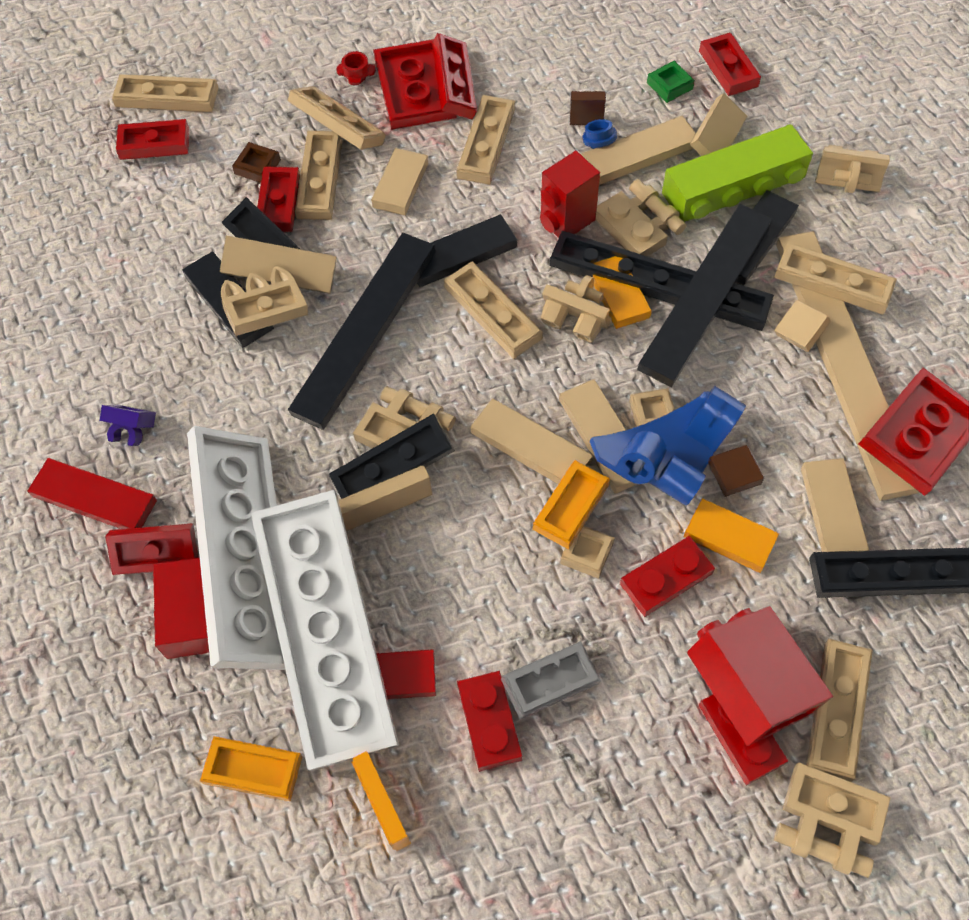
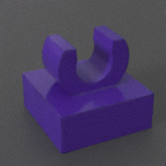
(126, 418)

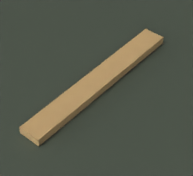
(850, 374)

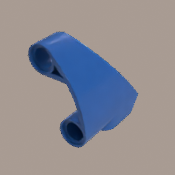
(674, 447)

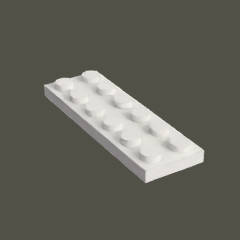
(229, 483)
(323, 631)

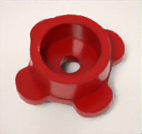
(355, 67)

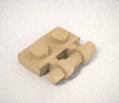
(631, 226)
(384, 423)
(838, 806)

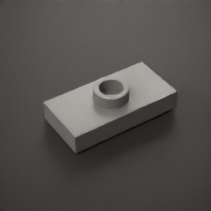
(550, 680)

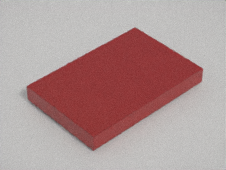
(410, 84)
(921, 432)

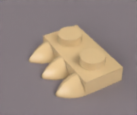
(262, 303)

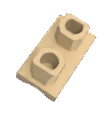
(852, 169)
(591, 315)

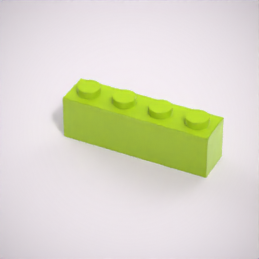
(736, 173)

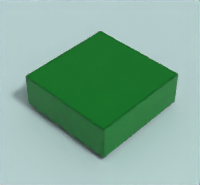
(670, 81)

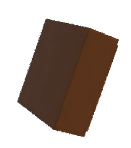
(586, 106)
(253, 160)
(735, 470)

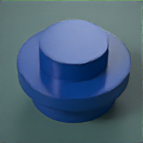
(599, 133)

